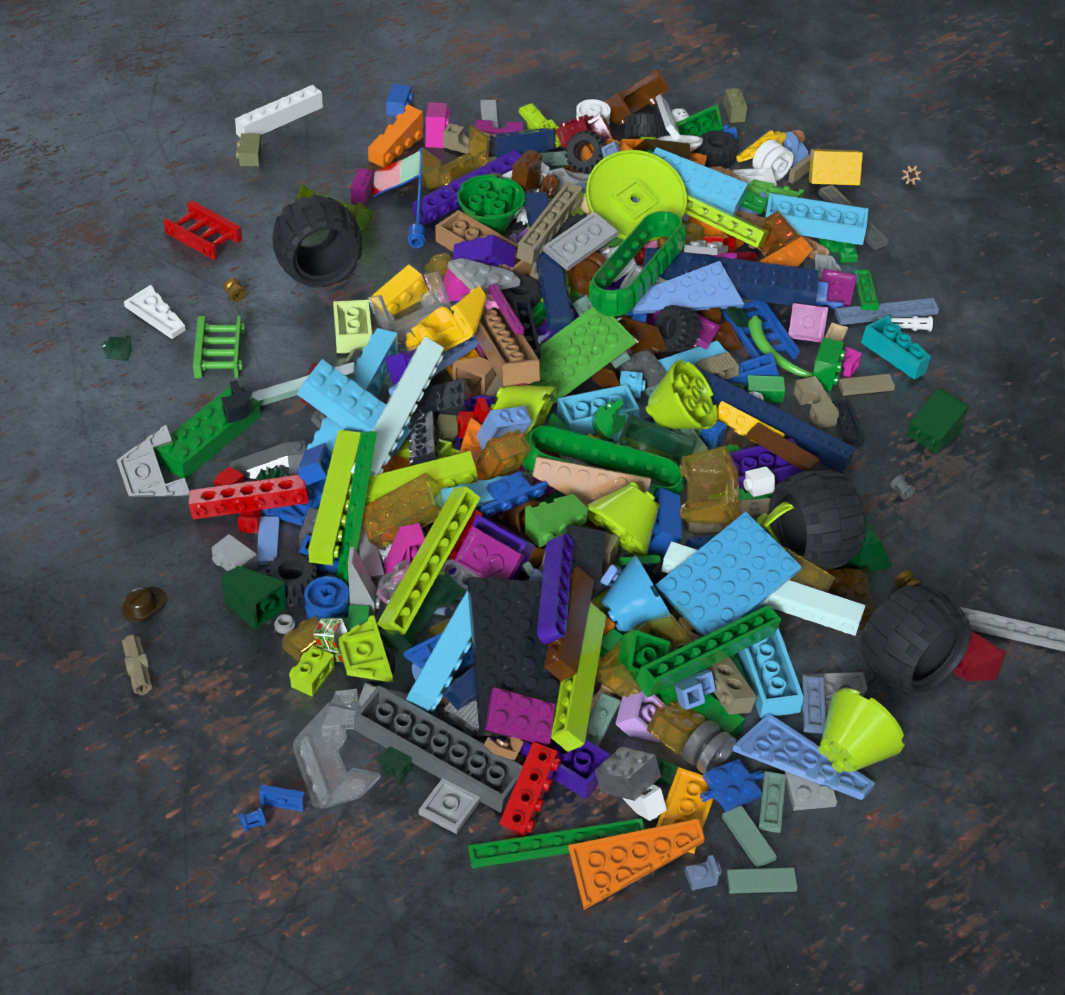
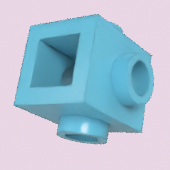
(633, 381)

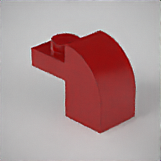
(479, 414)

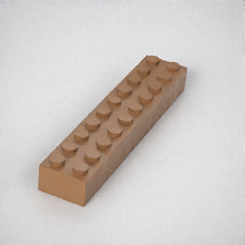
(506, 352)

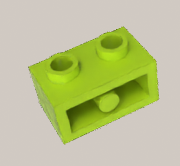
(311, 670)

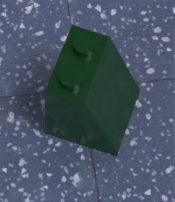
(938, 421)
(872, 554)
(253, 595)

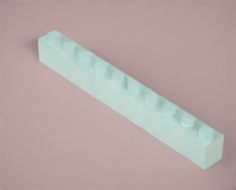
(403, 402)
(793, 598)

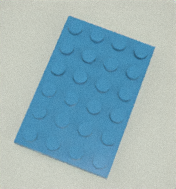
(728, 576)

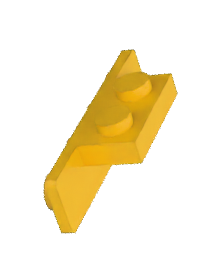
(739, 420)

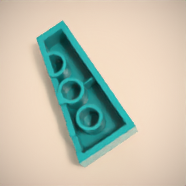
(896, 347)

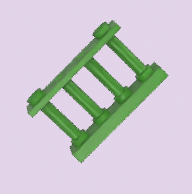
(203, 340)

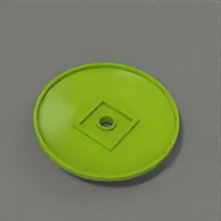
(634, 175)

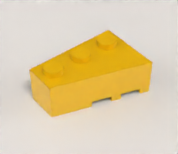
(403, 290)

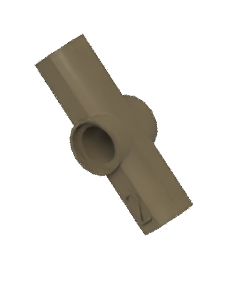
(136, 665)

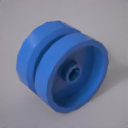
(327, 598)

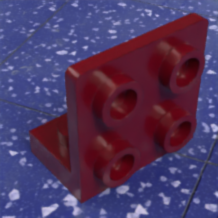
(571, 127)

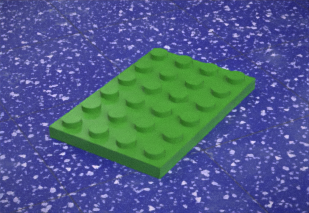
(581, 351)

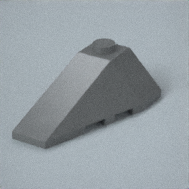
(285, 456)

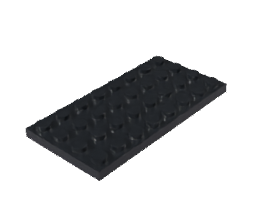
(507, 642)

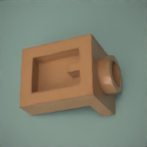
(505, 748)

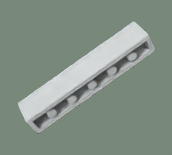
(280, 112)

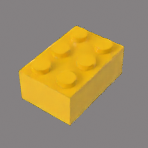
(835, 167)

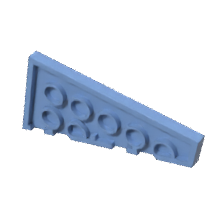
(697, 290)
(790, 751)

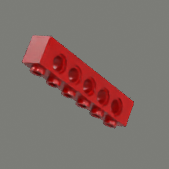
(248, 496)

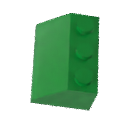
(701, 122)

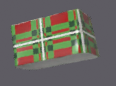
(327, 636)

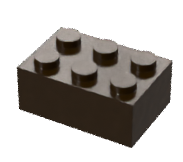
(854, 586)

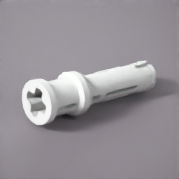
(914, 323)

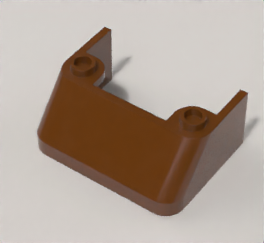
(637, 96)
(645, 337)

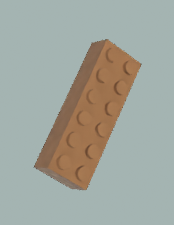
(461, 228)

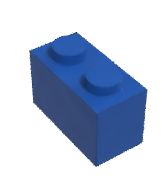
(398, 99)
(315, 464)

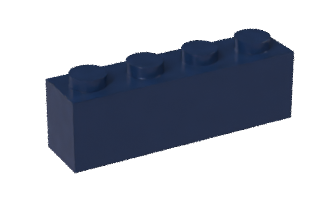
(534, 139)

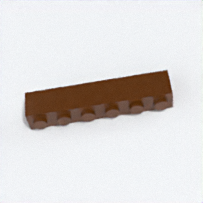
(565, 653)

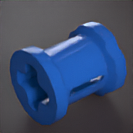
(252, 819)

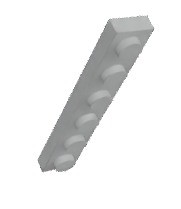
(1015, 629)

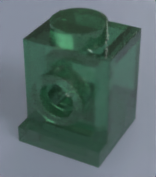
(117, 348)
(395, 764)

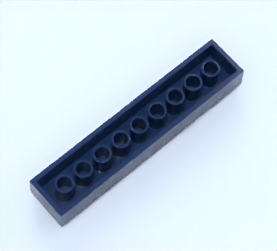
(751, 279)

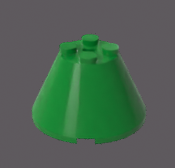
(491, 200)

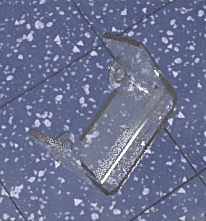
(430, 301)
(321, 761)

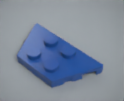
(297, 513)
(421, 653)

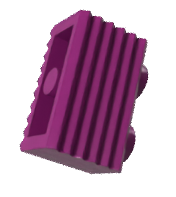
(361, 186)

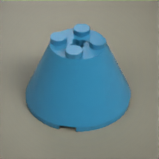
(633, 598)

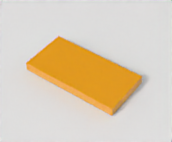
(684, 800)

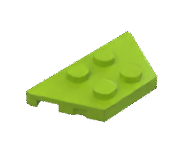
(364, 652)

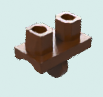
(549, 185)

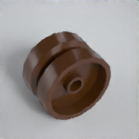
(583, 272)

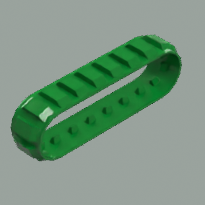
(624, 300)
(603, 454)

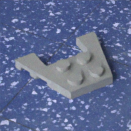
(142, 471)

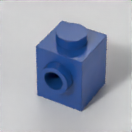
(715, 435)

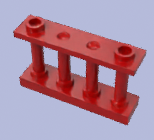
(205, 218)

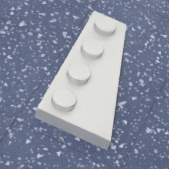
(154, 311)

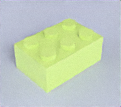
(352, 325)

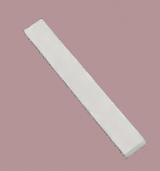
(667, 117)

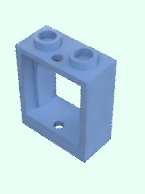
(500, 419)

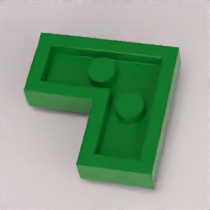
(845, 250)

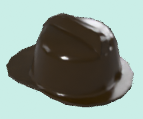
(143, 602)

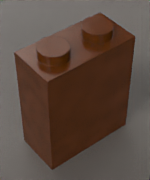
(527, 171)

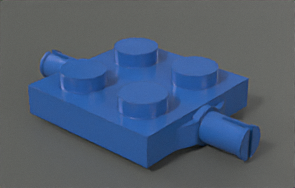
(732, 785)

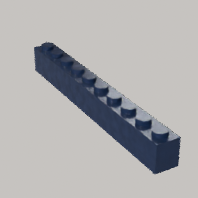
(549, 272)
(824, 446)

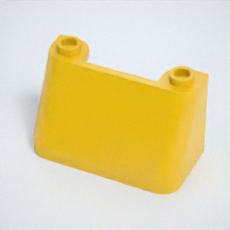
(455, 328)

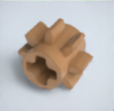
(915, 174)

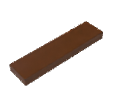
(782, 447)

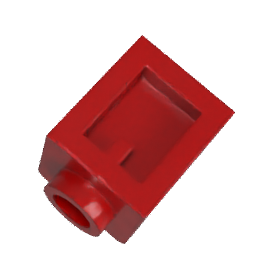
(249, 522)

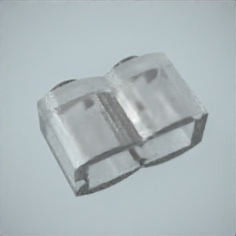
(389, 582)

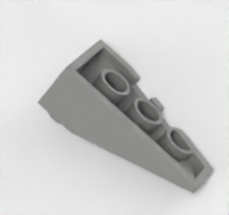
(361, 586)

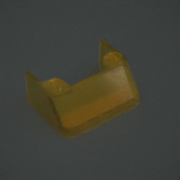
(437, 176)
(616, 676)

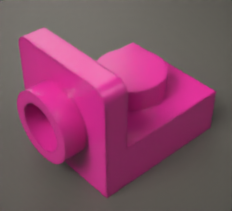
(851, 361)

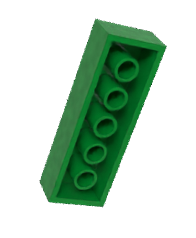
(202, 437)

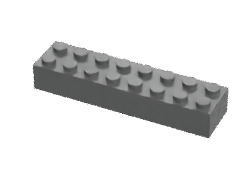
(437, 747)

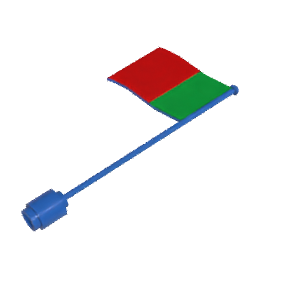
(400, 174)

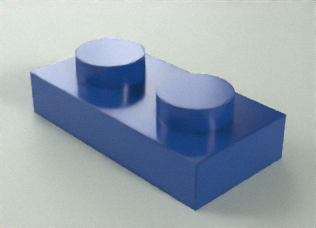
(282, 798)

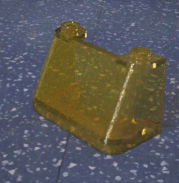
(710, 487)

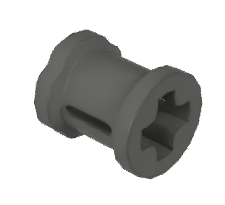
(902, 487)

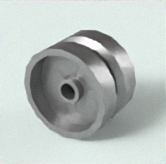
(708, 747)

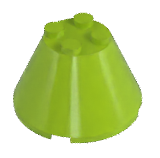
(535, 399)
(683, 399)
(627, 515)
(858, 732)

